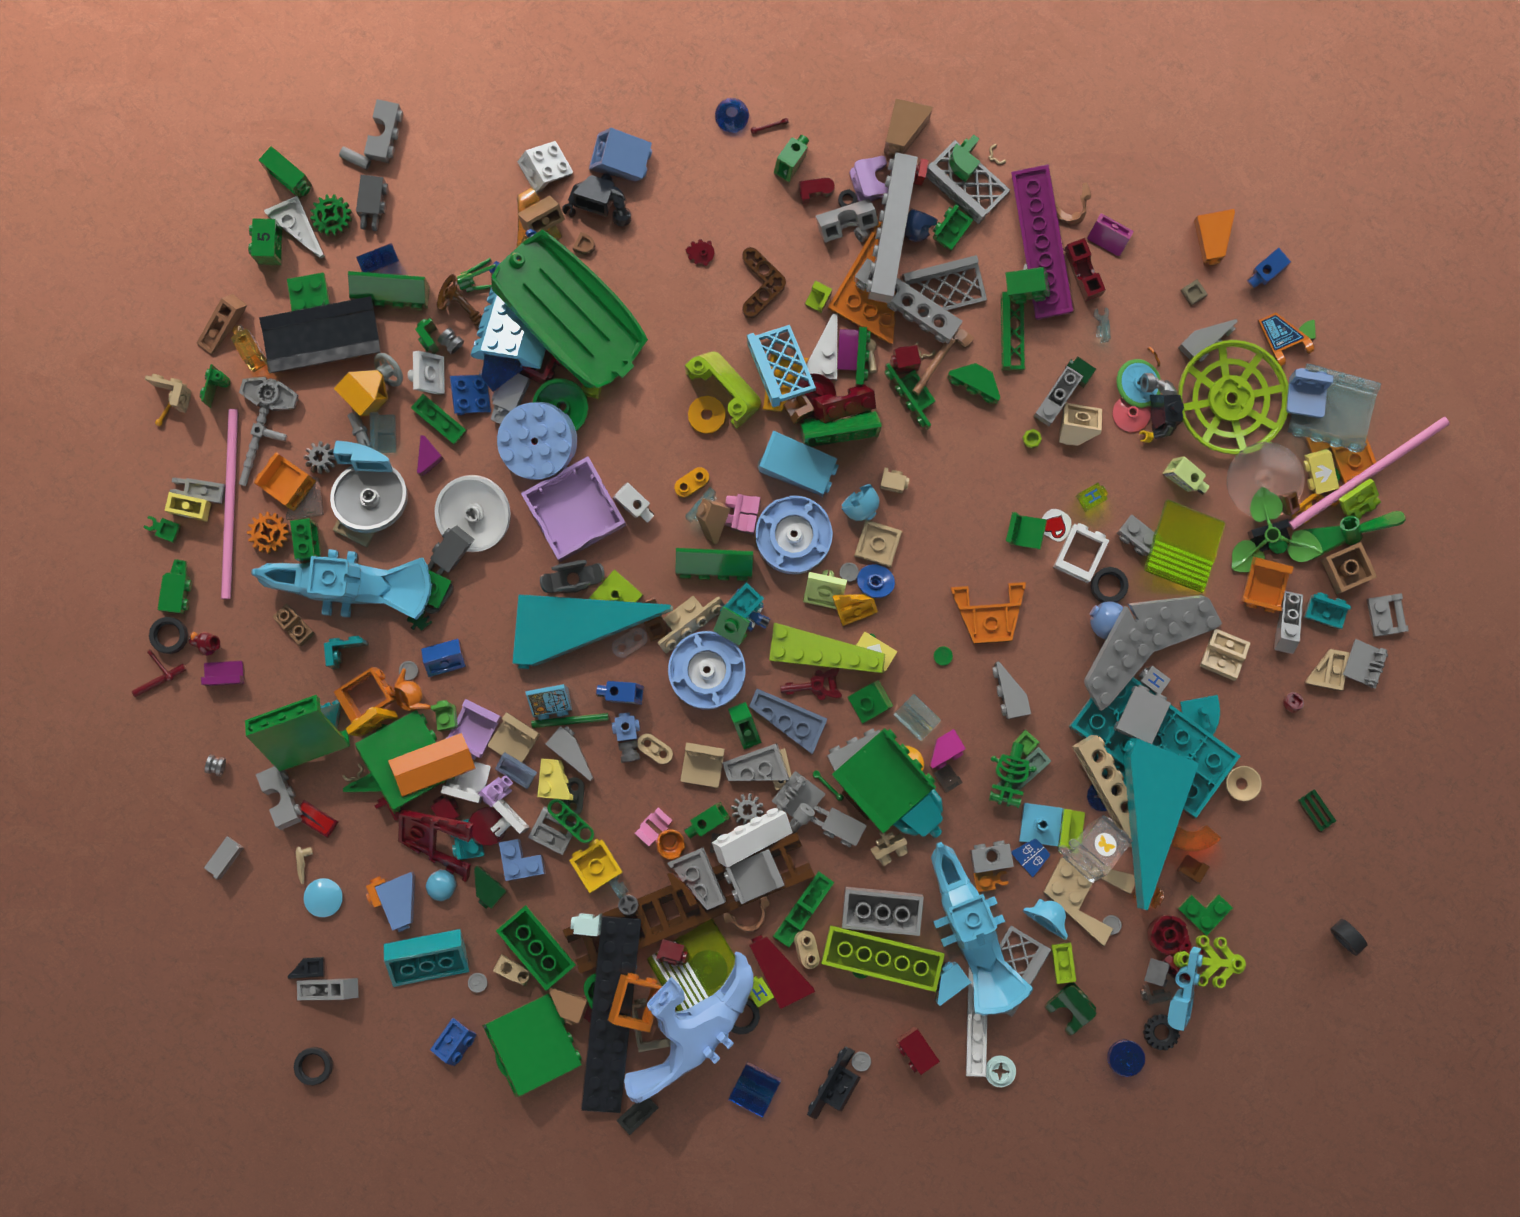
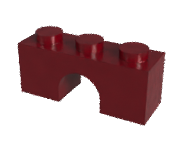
(1080, 261)
(835, 407)

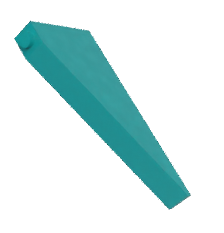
(560, 625)
(1156, 797)

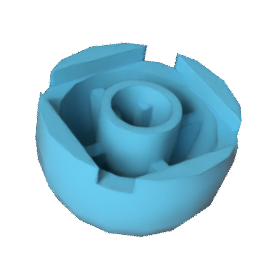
(861, 505)

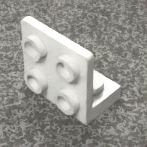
(544, 165)
(468, 784)

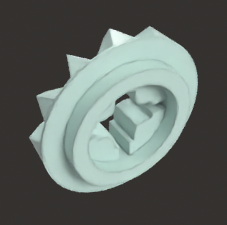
(1007, 1077)

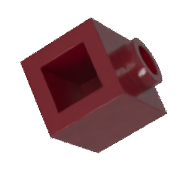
(445, 807)

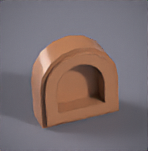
(584, 244)

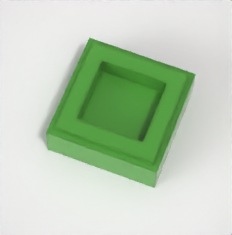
(1028, 741)

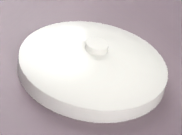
(475, 507)

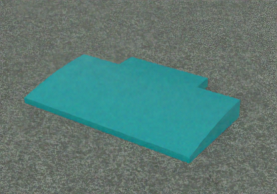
(1175, 734)

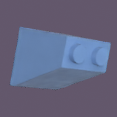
(620, 155)

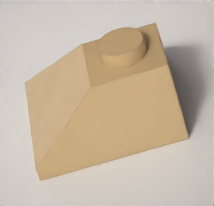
(1079, 424)

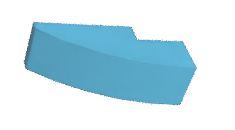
(361, 457)

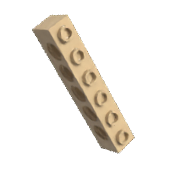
(1084, 752)

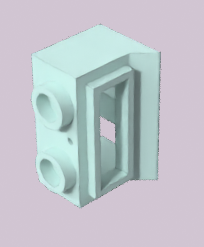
(586, 924)

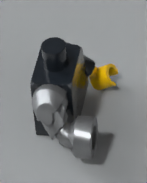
(1165, 408)

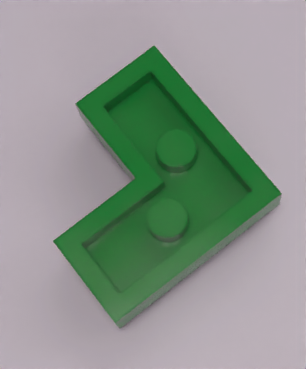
(1205, 917)

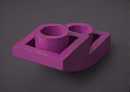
(847, 349)

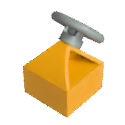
(367, 389)

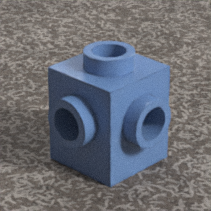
(631, 732)

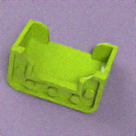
(744, 401)

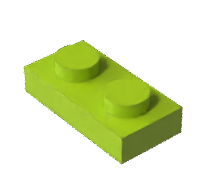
(1063, 963)

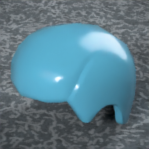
(441, 885)

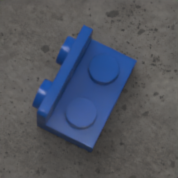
(453, 1042)

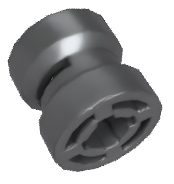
(450, 340)
(629, 751)

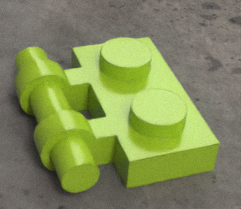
(1360, 499)

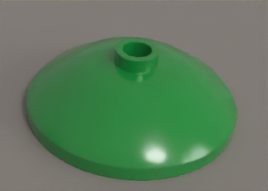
(567, 392)

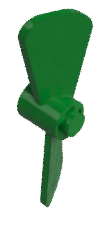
(1351, 530)

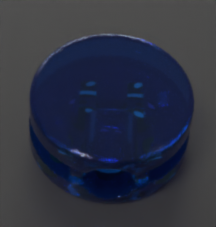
(1126, 1058)

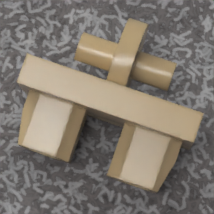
(888, 844)

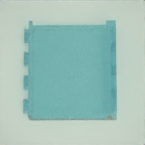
(1346, 415)

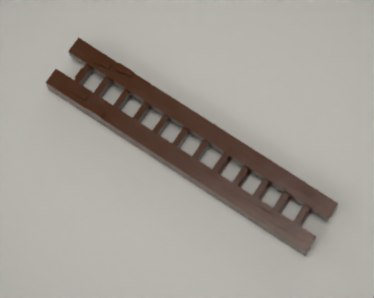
(697, 916)

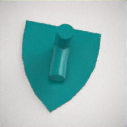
(1203, 711)

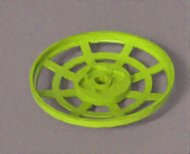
(1240, 388)

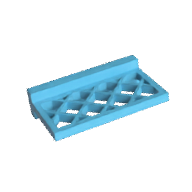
(767, 374)

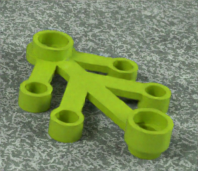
(1214, 961)

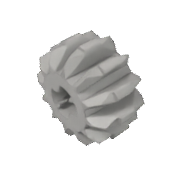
(327, 456)
(745, 802)

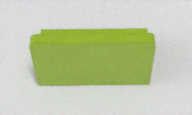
(1071, 826)

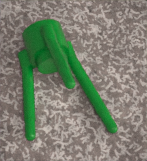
(466, 279)

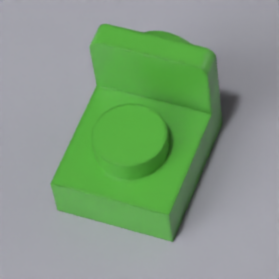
(445, 715)

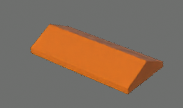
(431, 764)

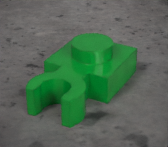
(165, 529)

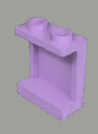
(476, 727)

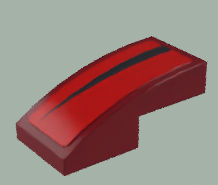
(317, 819)

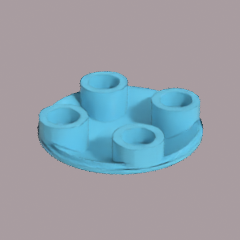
(323, 897)

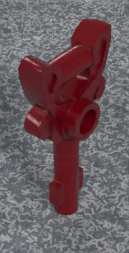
(816, 685)

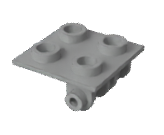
(1365, 663)
(797, 791)

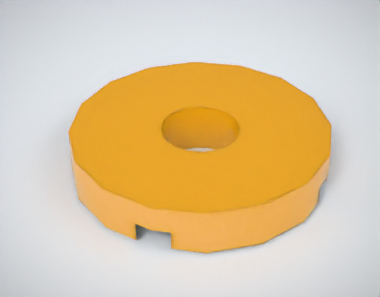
(706, 403)

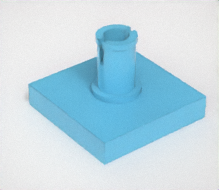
(1040, 823)

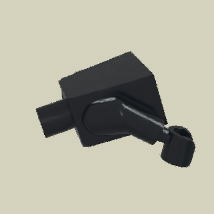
(597, 196)

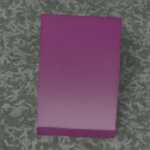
(428, 456)

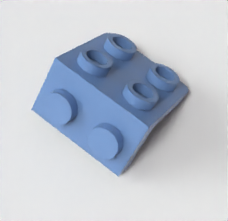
(1308, 392)

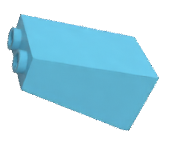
(798, 464)

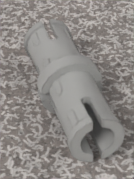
(359, 429)

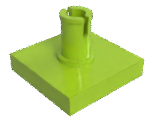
(616, 589)

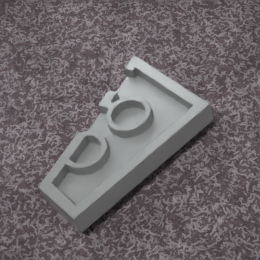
(699, 877)

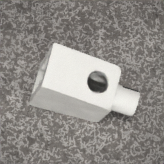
(627, 496)

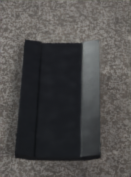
(320, 334)

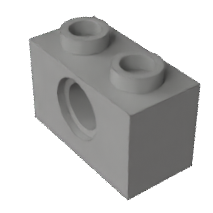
(1002, 860)

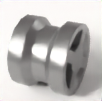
(215, 765)
(627, 903)

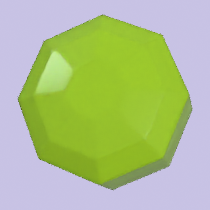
(1032, 438)

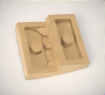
(1225, 654)

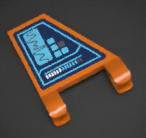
(1283, 335)

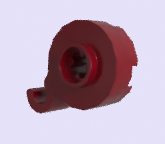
(1179, 937)

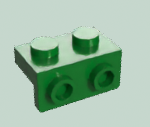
(952, 227)
(424, 329)

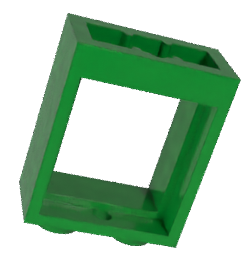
(285, 172)
(303, 534)

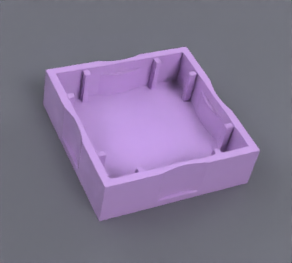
(573, 509)

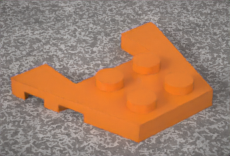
(1347, 462)
(992, 621)

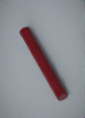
(157, 681)

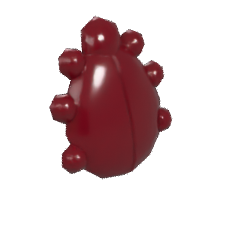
(700, 252)

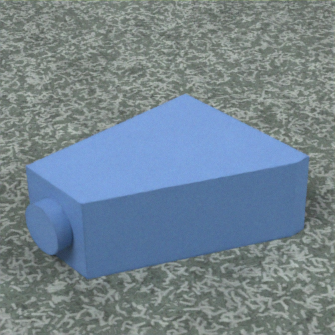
(398, 900)

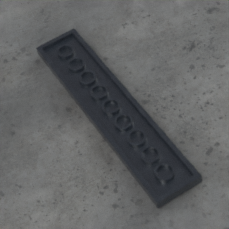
(608, 1041)

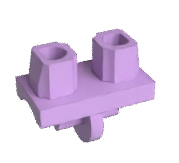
(496, 790)

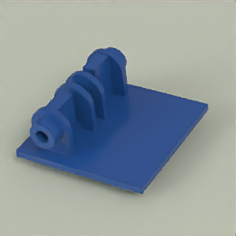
(469, 394)

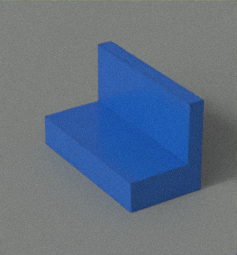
(443, 657)

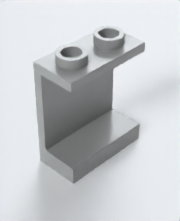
(1142, 714)
(754, 876)

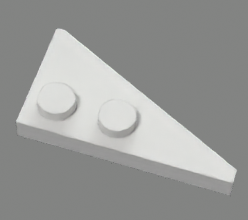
(295, 221)
(824, 356)

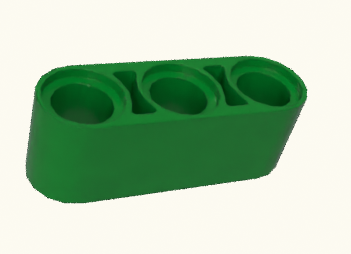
(578, 827)

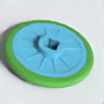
(1127, 384)

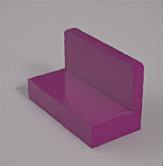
(1110, 234)
(223, 673)

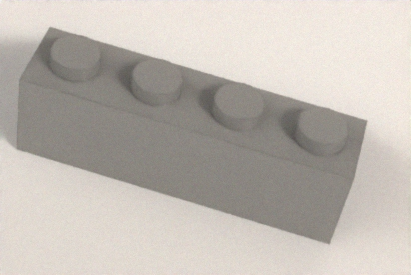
(882, 911)

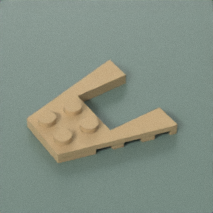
(1070, 888)

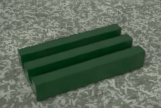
(1326, 823)

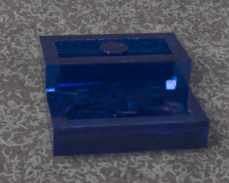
(754, 1089)

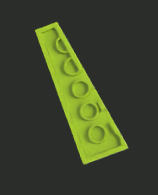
(807, 648)

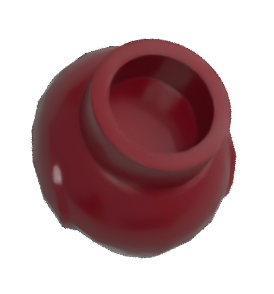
(205, 642)

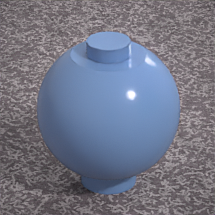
(1104, 617)

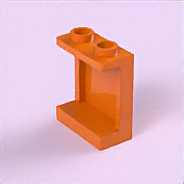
(284, 481)
(1266, 584)

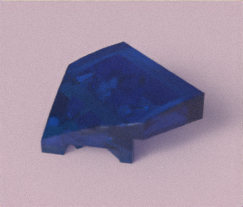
(499, 370)

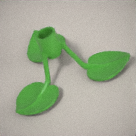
(1264, 507)

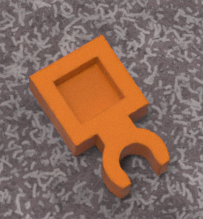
(986, 880)

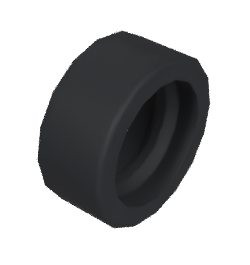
(1112, 571)
(153, 632)
(1349, 937)
(756, 1016)
(298, 1066)

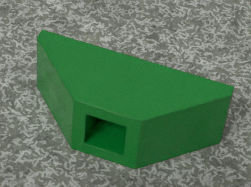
(976, 381)

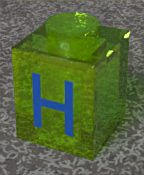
(1092, 496)

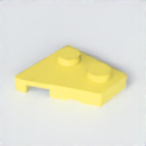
(553, 780)

